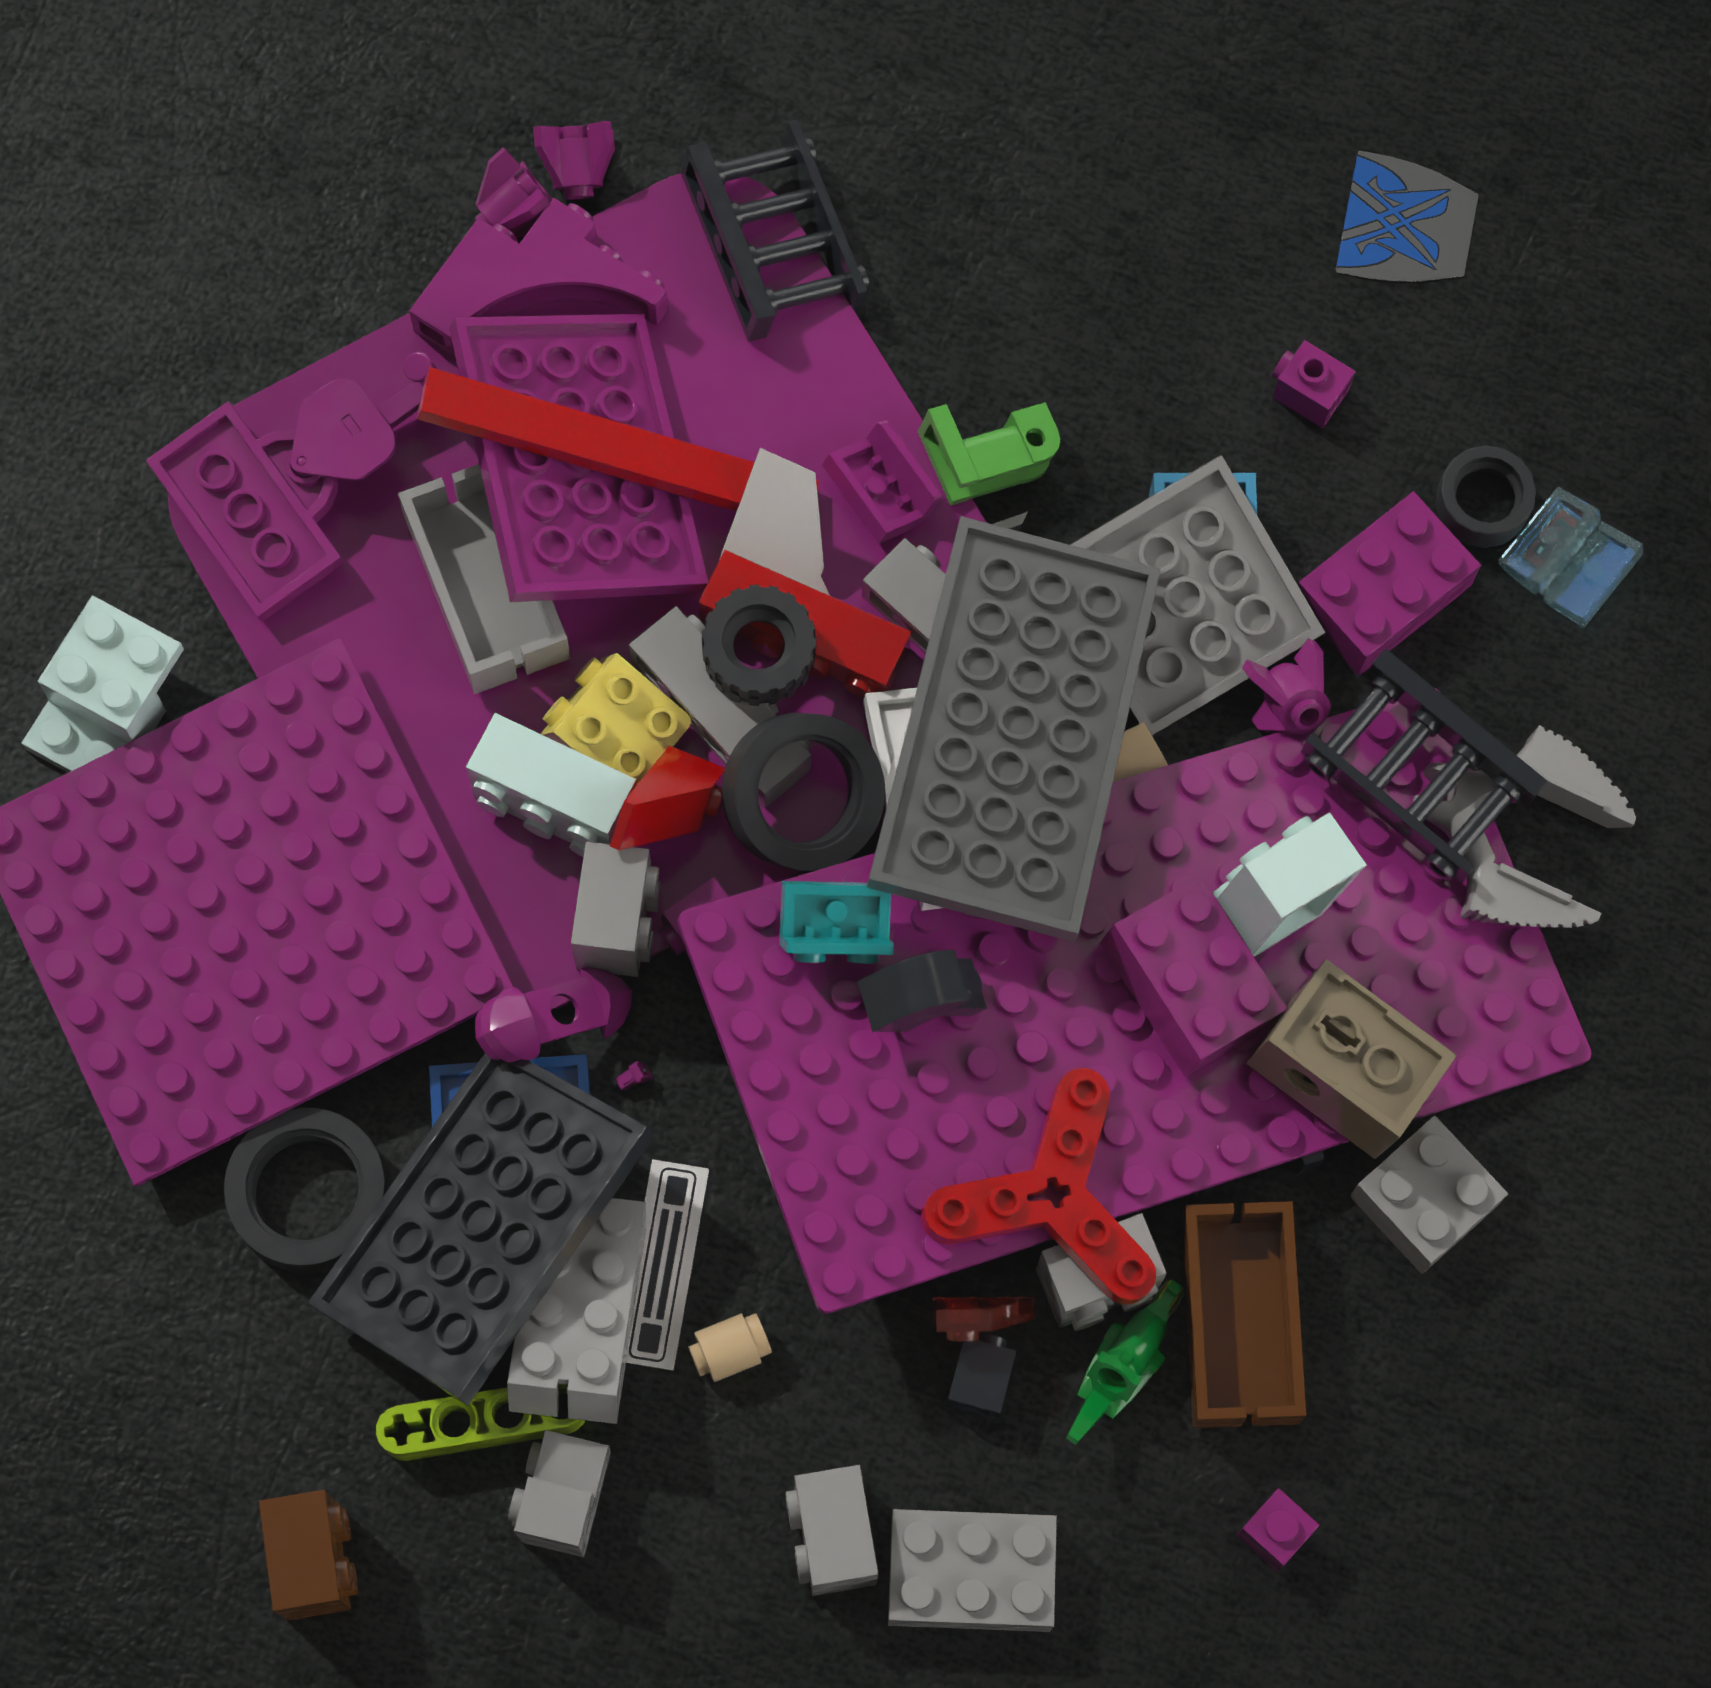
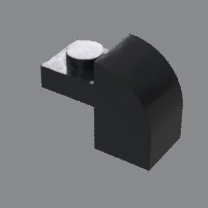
(921, 990)

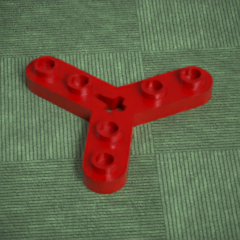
(1079, 1223)

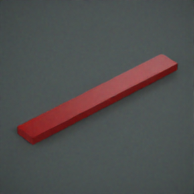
(583, 439)

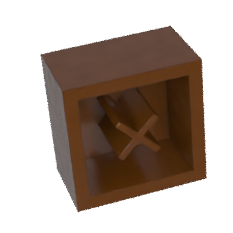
(306, 1554)

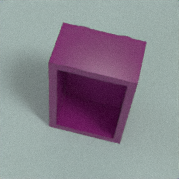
(1388, 582)
(1192, 975)

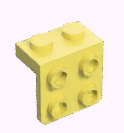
(616, 717)

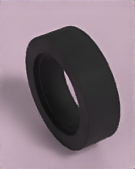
(863, 804)
(255, 1152)

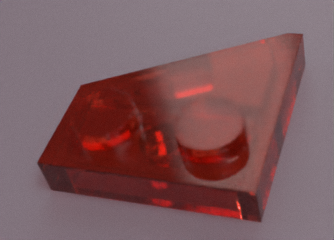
(966, 1316)

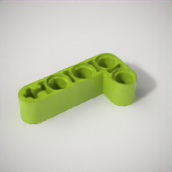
(481, 1433)

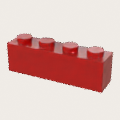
(849, 641)

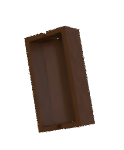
(1243, 1315)

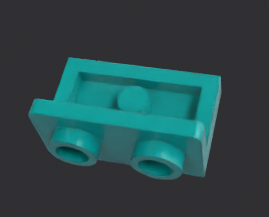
(835, 920)

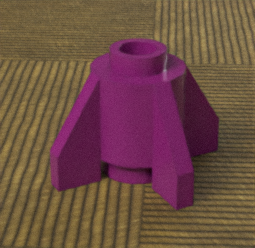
(576, 156)
(510, 195)
(1291, 693)

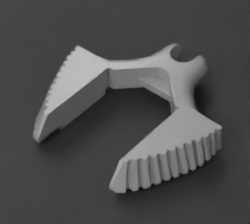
(1501, 892)

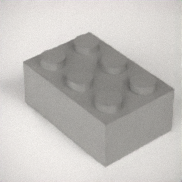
(972, 1570)

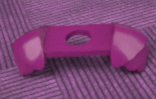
(518, 1022)

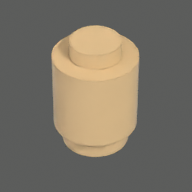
(729, 1346)

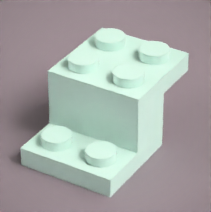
(101, 687)

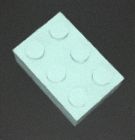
(546, 785)
(1290, 882)

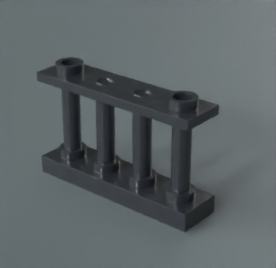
(742, 262)
(1431, 716)

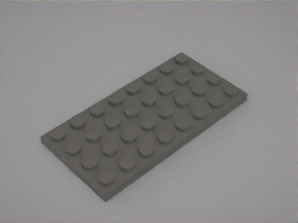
(1015, 730)

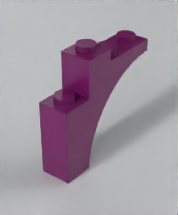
(552, 264)

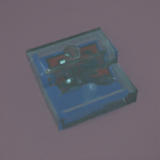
(1571, 557)

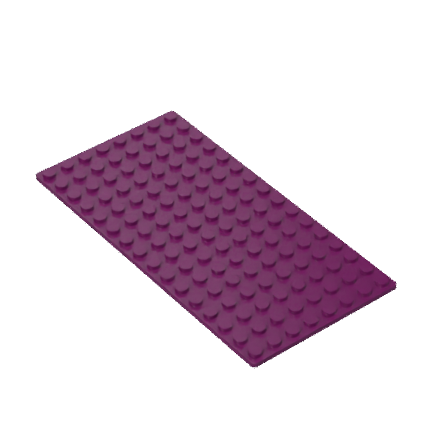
(878, 1121)

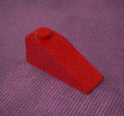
(670, 800)

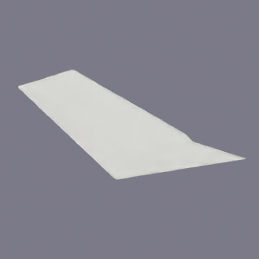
(780, 521)

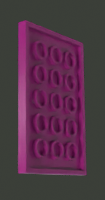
(564, 525)

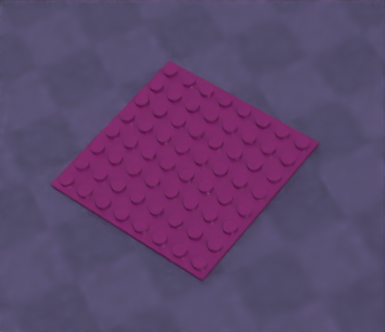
(242, 911)

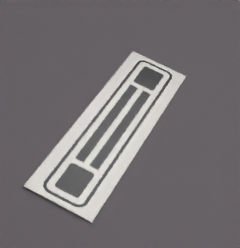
(672, 1226)

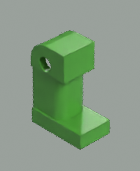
(991, 459)

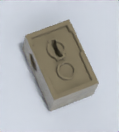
(1351, 1059)

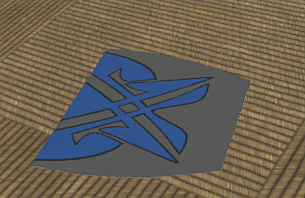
(1405, 222)

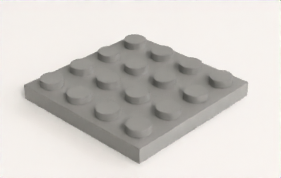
(1216, 596)

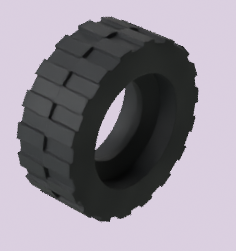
(767, 606)

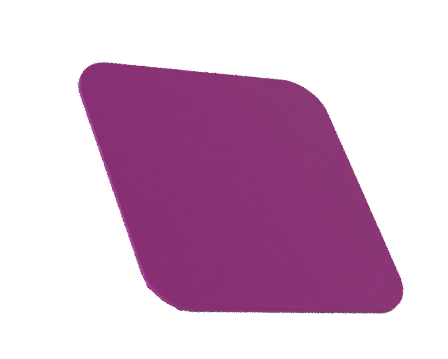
(794, 394)

